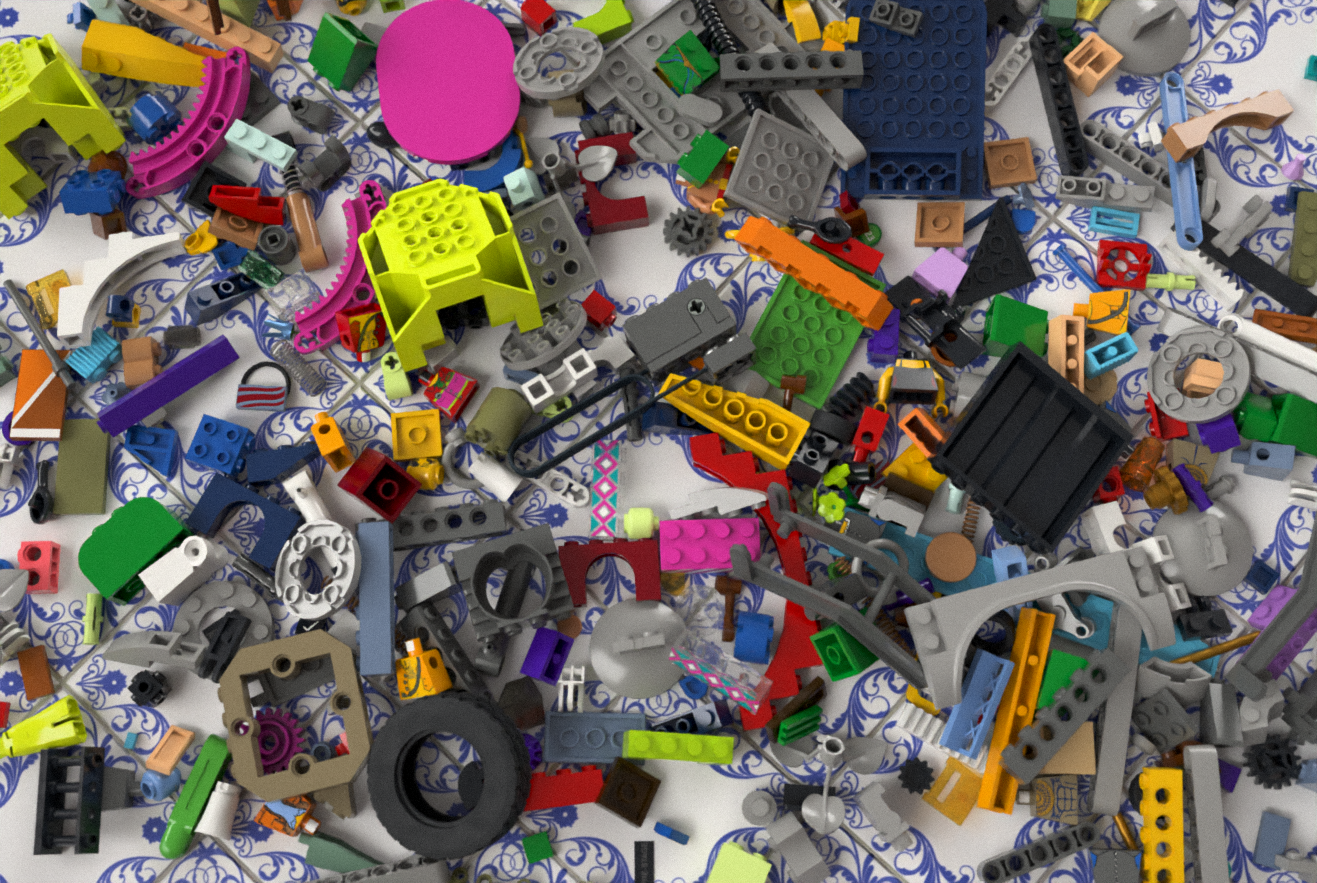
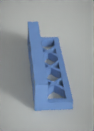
(978, 683)

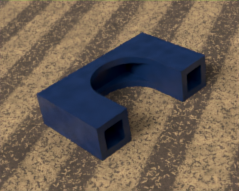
(225, 495)

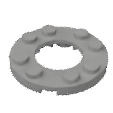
(565, 38)
(1188, 343)
(291, 560)
(222, 594)

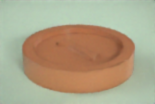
(571, 627)

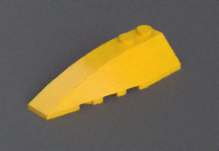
(139, 55)
(741, 419)

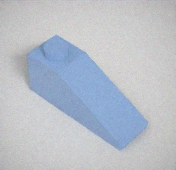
(1010, 564)

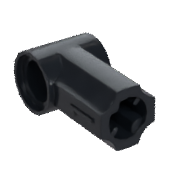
(859, 473)

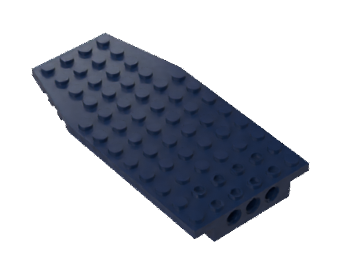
(919, 104)

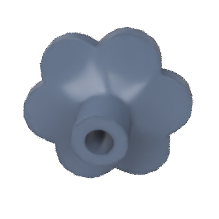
(1025, 197)
(119, 389)

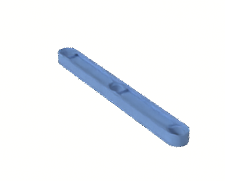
(1181, 174)

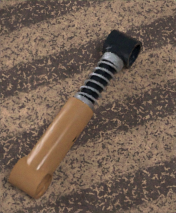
(301, 214)

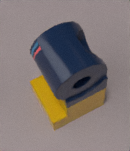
(121, 311)

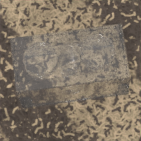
(292, 295)

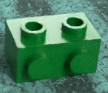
(702, 158)
(1255, 417)

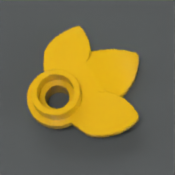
(201, 240)

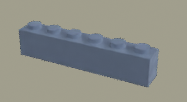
(376, 600)

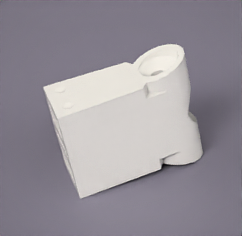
(184, 570)

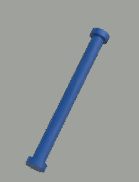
(1087, 279)

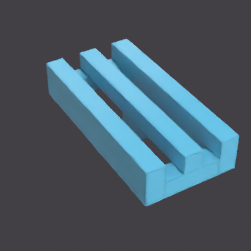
(1132, 233)

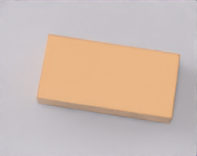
(170, 750)

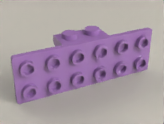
(1266, 613)

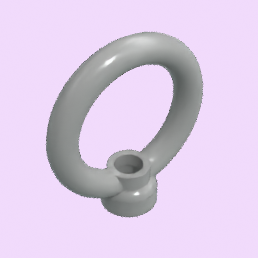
(456, 440)
(902, 562)

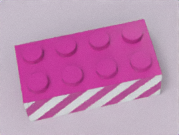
(705, 544)

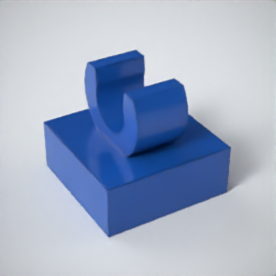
(81, 16)

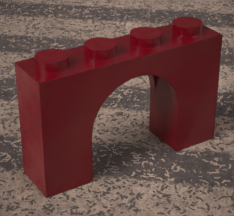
(609, 214)
(639, 554)

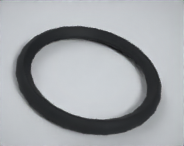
(269, 364)

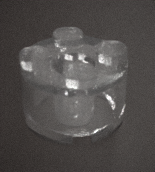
(701, 597)

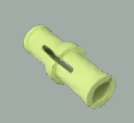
(1170, 281)
(92, 619)

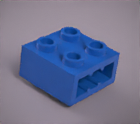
(92, 192)
(220, 446)

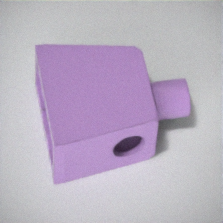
(942, 271)

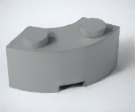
(745, 382)
(1184, 681)
(1257, 715)
(797, 850)

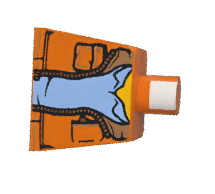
(290, 816)

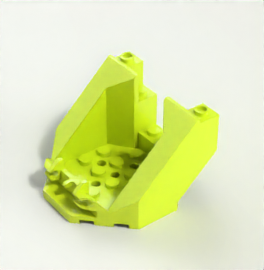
(46, 83)
(419, 280)

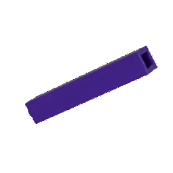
(166, 386)

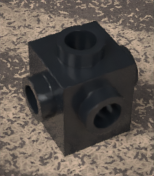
(156, 692)

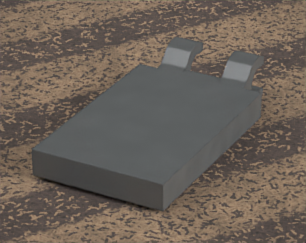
(279, 690)

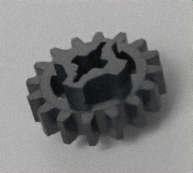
(1283, 761)

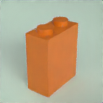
(922, 430)

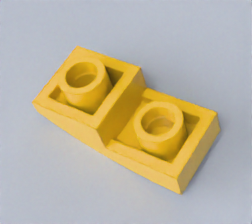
(803, 20)
(839, 30)

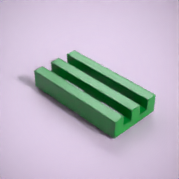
(799, 725)

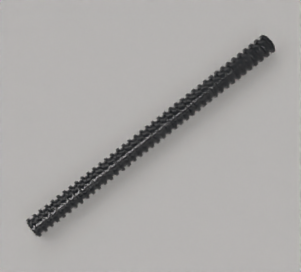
(725, 44)

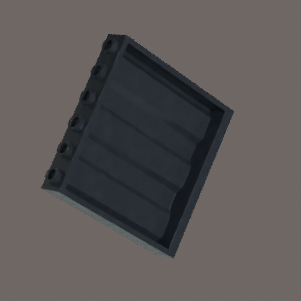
(1030, 449)

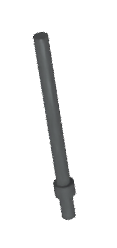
(58, 366)

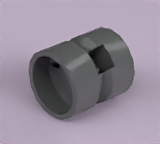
(277, 245)

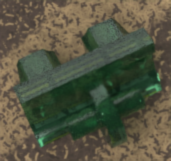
(260, 270)

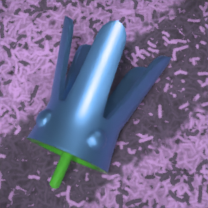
(286, 328)

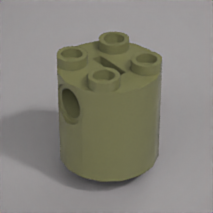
(498, 421)

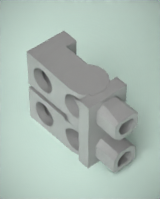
(893, 507)
(883, 819)

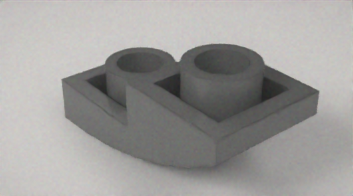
(896, 18)

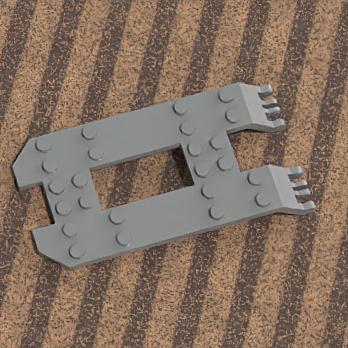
(631, 78)

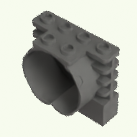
(479, 561)

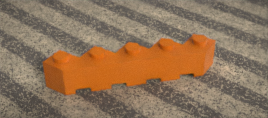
(814, 272)

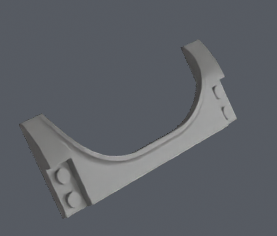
(948, 624)

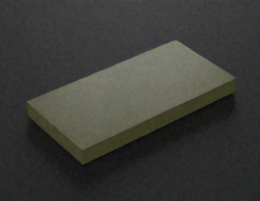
(82, 469)

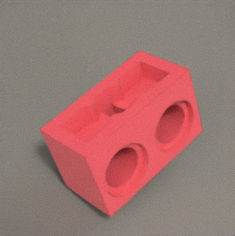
(46, 566)

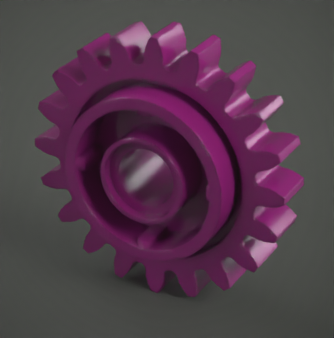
(285, 736)

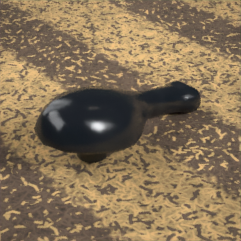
(380, 136)
(830, 229)
(41, 503)

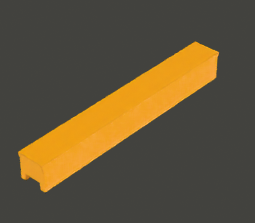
(1016, 706)

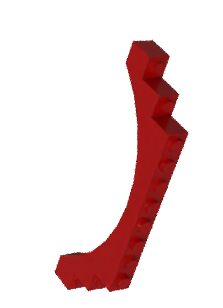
(794, 646)

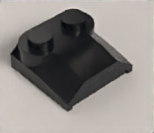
(199, 190)

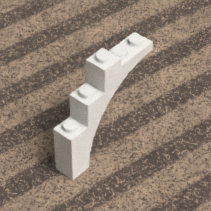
(102, 277)

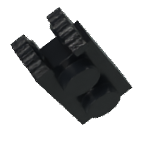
(224, 646)

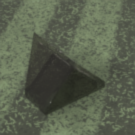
(523, 703)

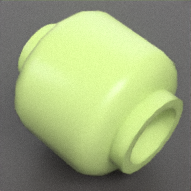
(640, 523)

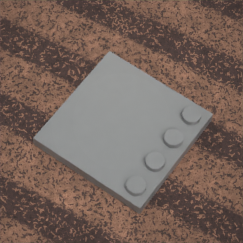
(779, 170)

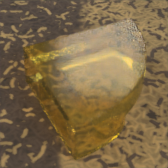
(673, 582)

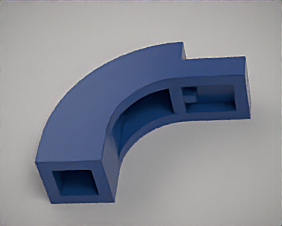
(493, 177)

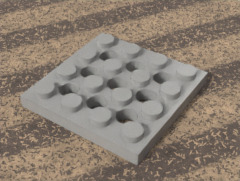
(576, 250)

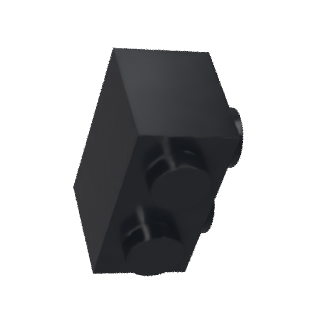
(813, 458)

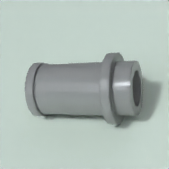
(1219, 488)

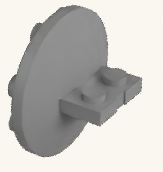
(1147, 35)
(548, 344)
(1208, 548)
(634, 647)

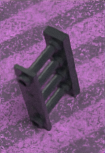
(51, 801)

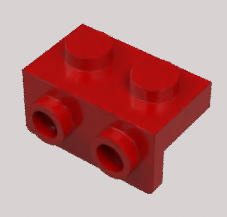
(1164, 426)

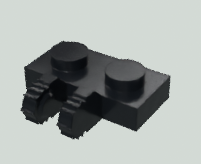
(1202, 624)

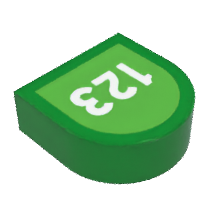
(872, 237)

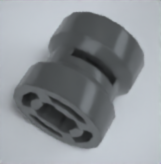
(594, 127)

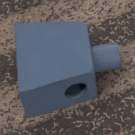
(1265, 460)

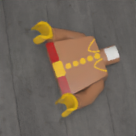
(710, 196)

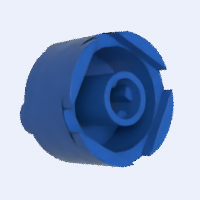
(154, 118)
(753, 637)

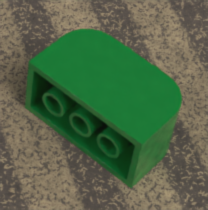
(128, 545)

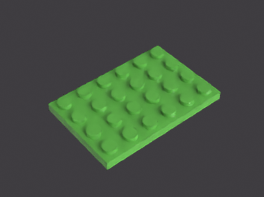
(806, 335)

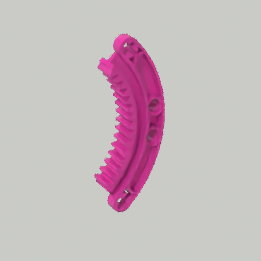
(178, 159)
(350, 283)

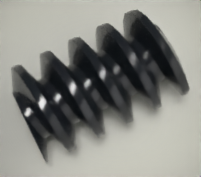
(851, 396)

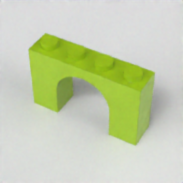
(608, 23)
(677, 747)

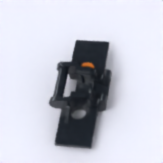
(939, 317)

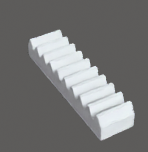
(1205, 276)
(930, 730)

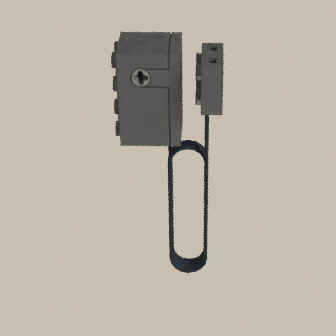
(664, 342)

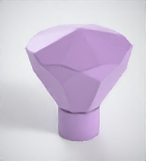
(1294, 169)

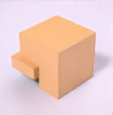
(1091, 64)
(1202, 378)

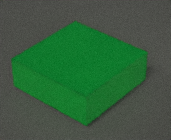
(537, 847)

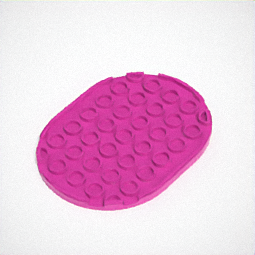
(447, 81)

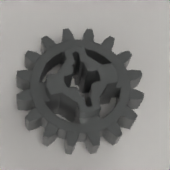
(694, 223)

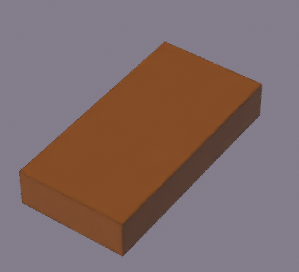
(36, 672)

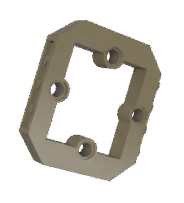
(238, 710)

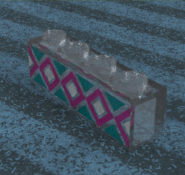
(606, 489)
(720, 671)

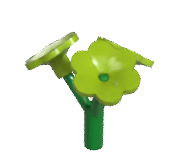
(830, 505)

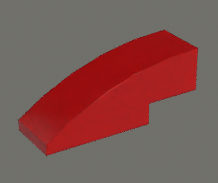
(249, 203)

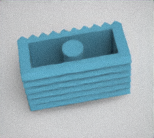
(1109, 355)
(95, 359)

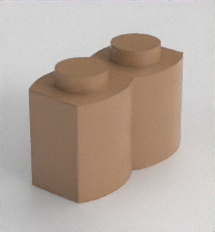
(140, 360)

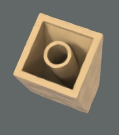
(1074, 757)

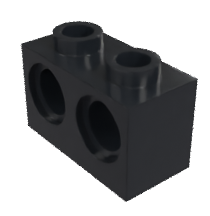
(463, 317)

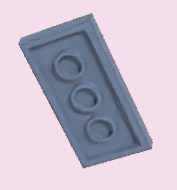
(588, 736)

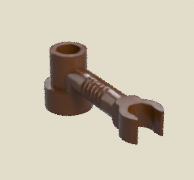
(792, 385)
(729, 588)

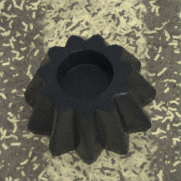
(916, 776)

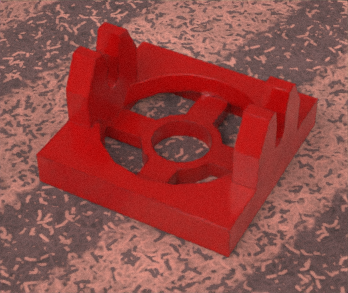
(1103, 279)

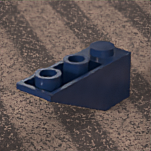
(219, 297)
(669, 420)
(275, 466)
(698, 720)

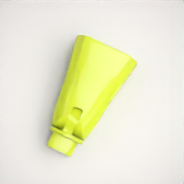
(50, 729)

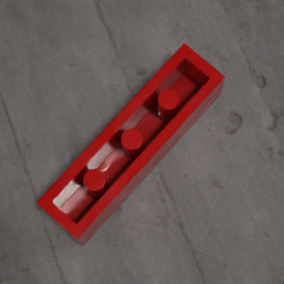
(564, 788)

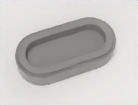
(699, 110)
(1207, 198)

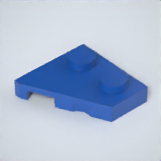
(153, 446)

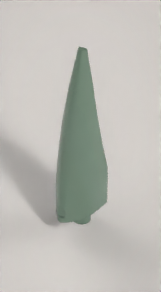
(334, 854)

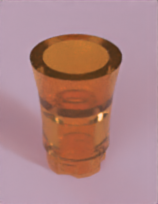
(1139, 467)

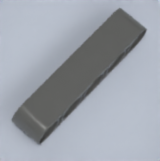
(1049, 846)

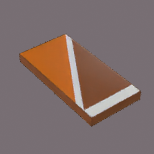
(39, 398)

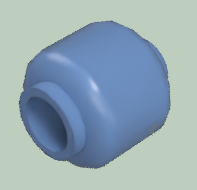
(159, 785)

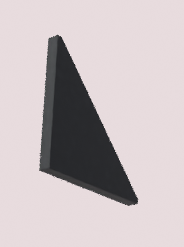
(997, 262)

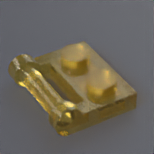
(51, 284)
(961, 796)

